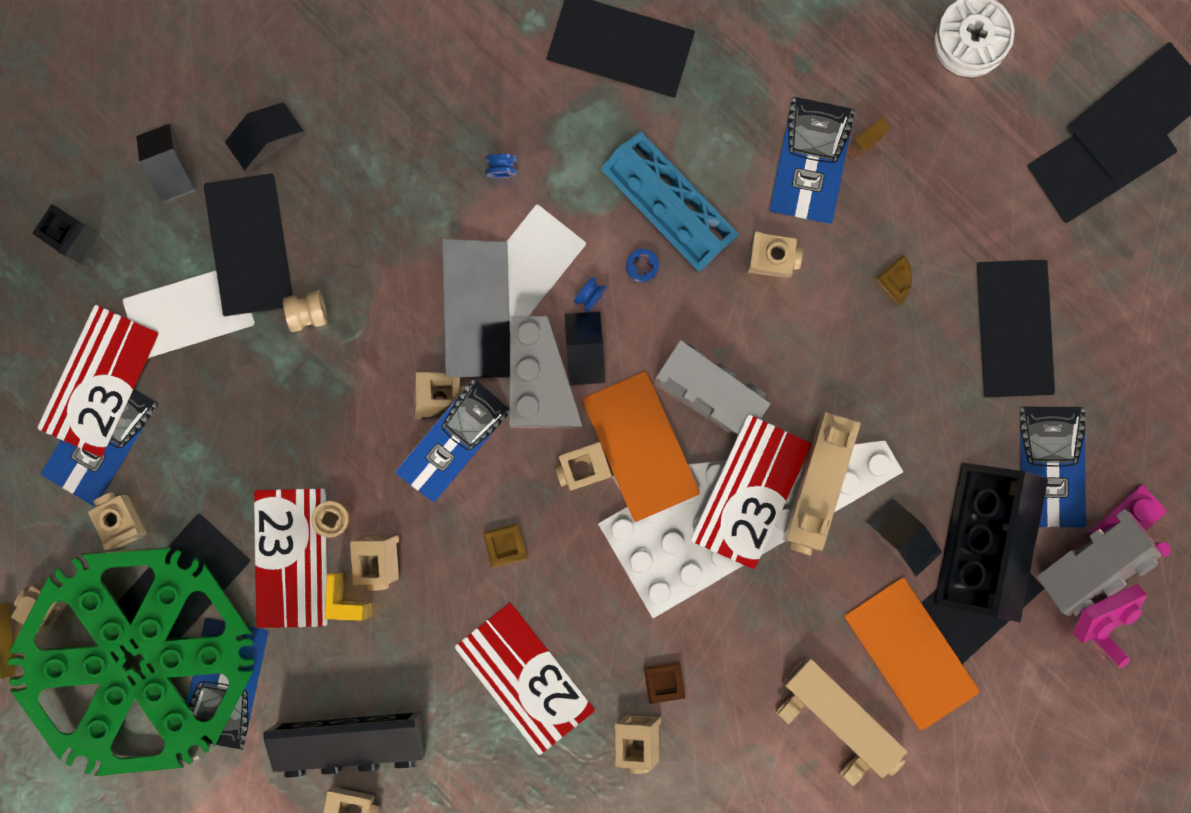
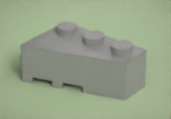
(538, 379)
(710, 389)
(1100, 565)

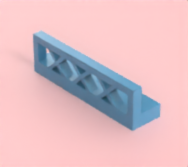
(665, 203)

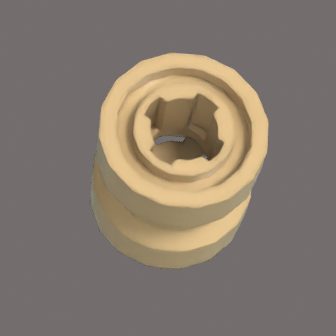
(305, 311)
(334, 516)

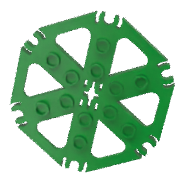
(97, 665)

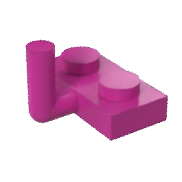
(1142, 506)
(1102, 617)

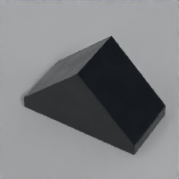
(263, 134)
(164, 163)
(65, 233)
(584, 348)
(905, 537)

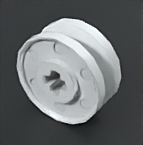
(993, 37)

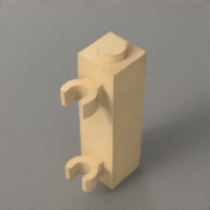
(821, 483)
(845, 718)

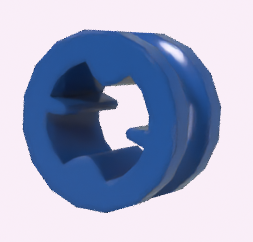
(501, 166)
(652, 261)
(590, 294)

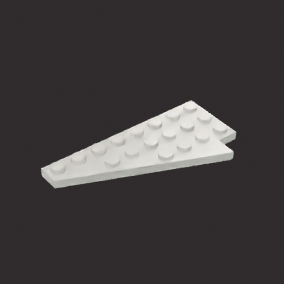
(672, 568)

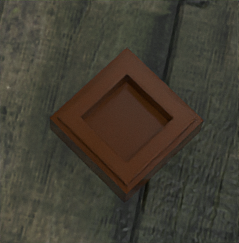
(664, 682)

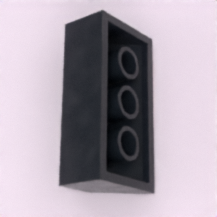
(991, 541)
(345, 742)

